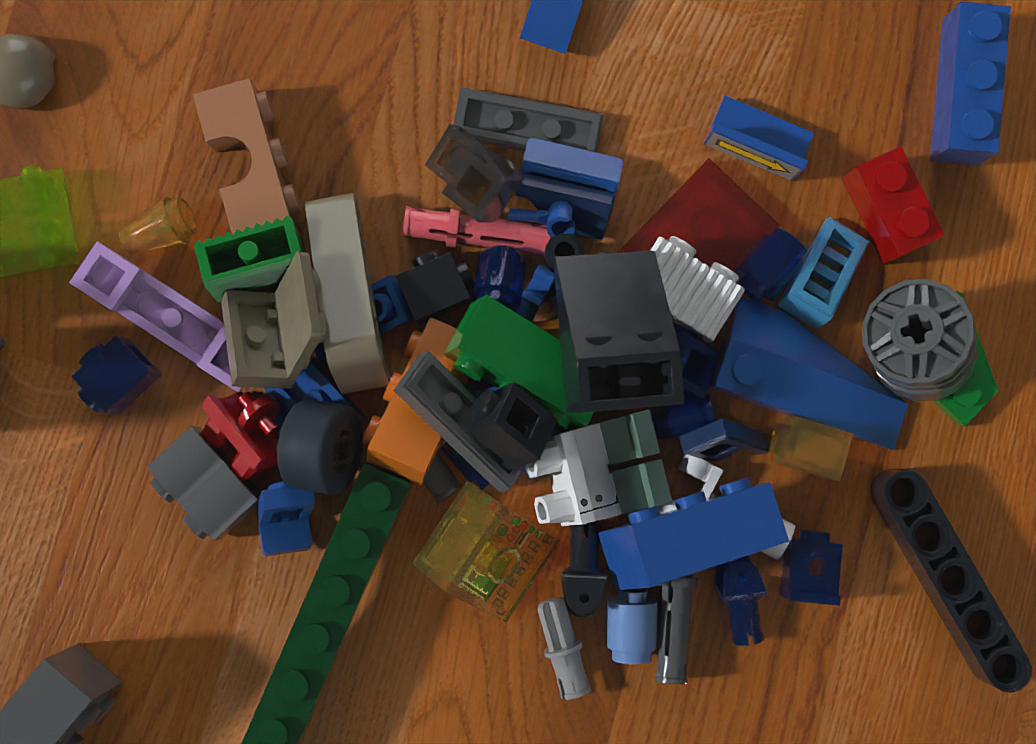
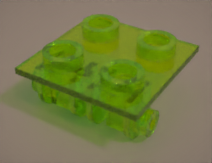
(35, 222)

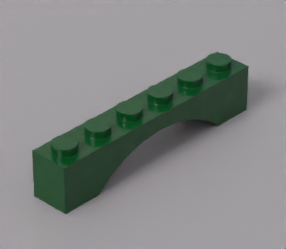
(329, 608)

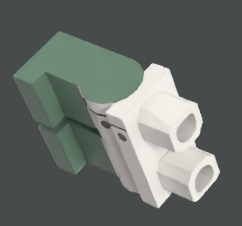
(581, 476)

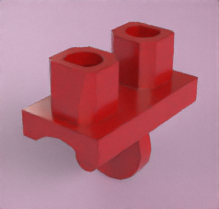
(248, 427)

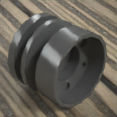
(924, 369)

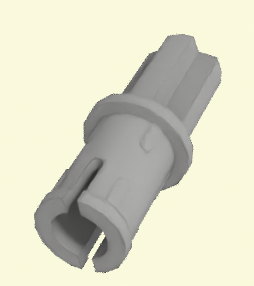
(563, 649)

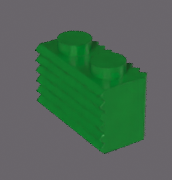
(248, 258)

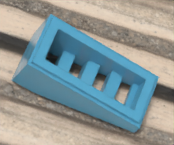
(808, 299)

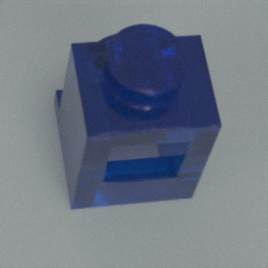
(795, 578)

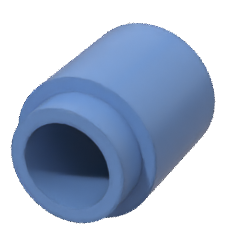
(632, 626)

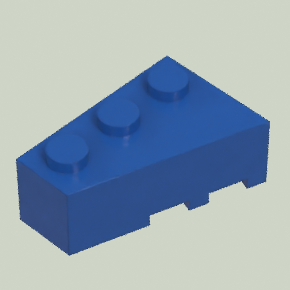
(693, 536)

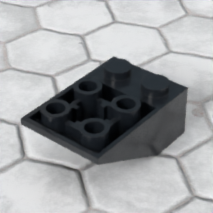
(616, 333)

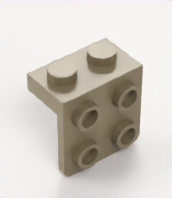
(274, 332)

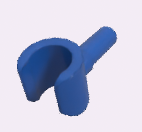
(557, 218)

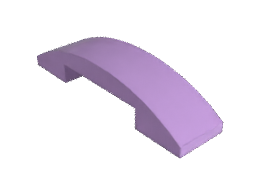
(155, 309)

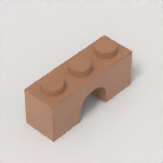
(239, 118)

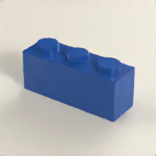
(970, 83)

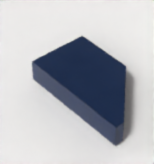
(589, 205)
(721, 439)

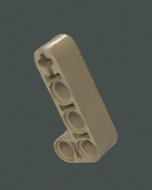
(346, 295)

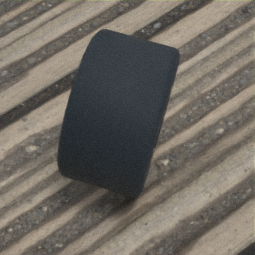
(320, 446)

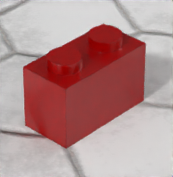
(892, 205)

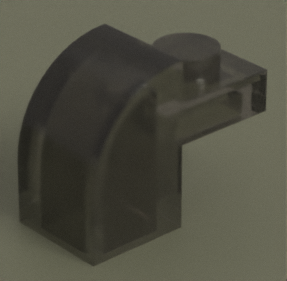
(474, 174)

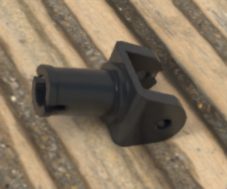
(583, 575)

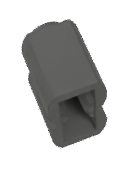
(203, 485)

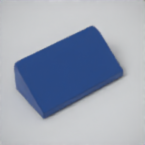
(571, 166)

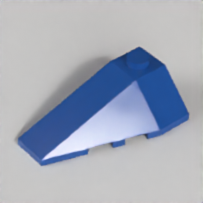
(792, 371)

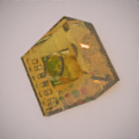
(485, 552)

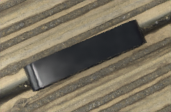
(970, 590)

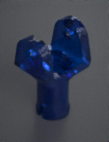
(740, 587)

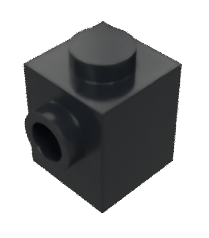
(435, 286)

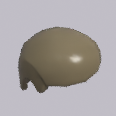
(24, 71)

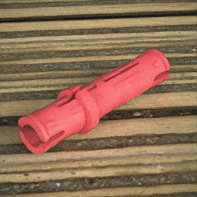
(464, 229)

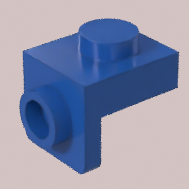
(284, 519)

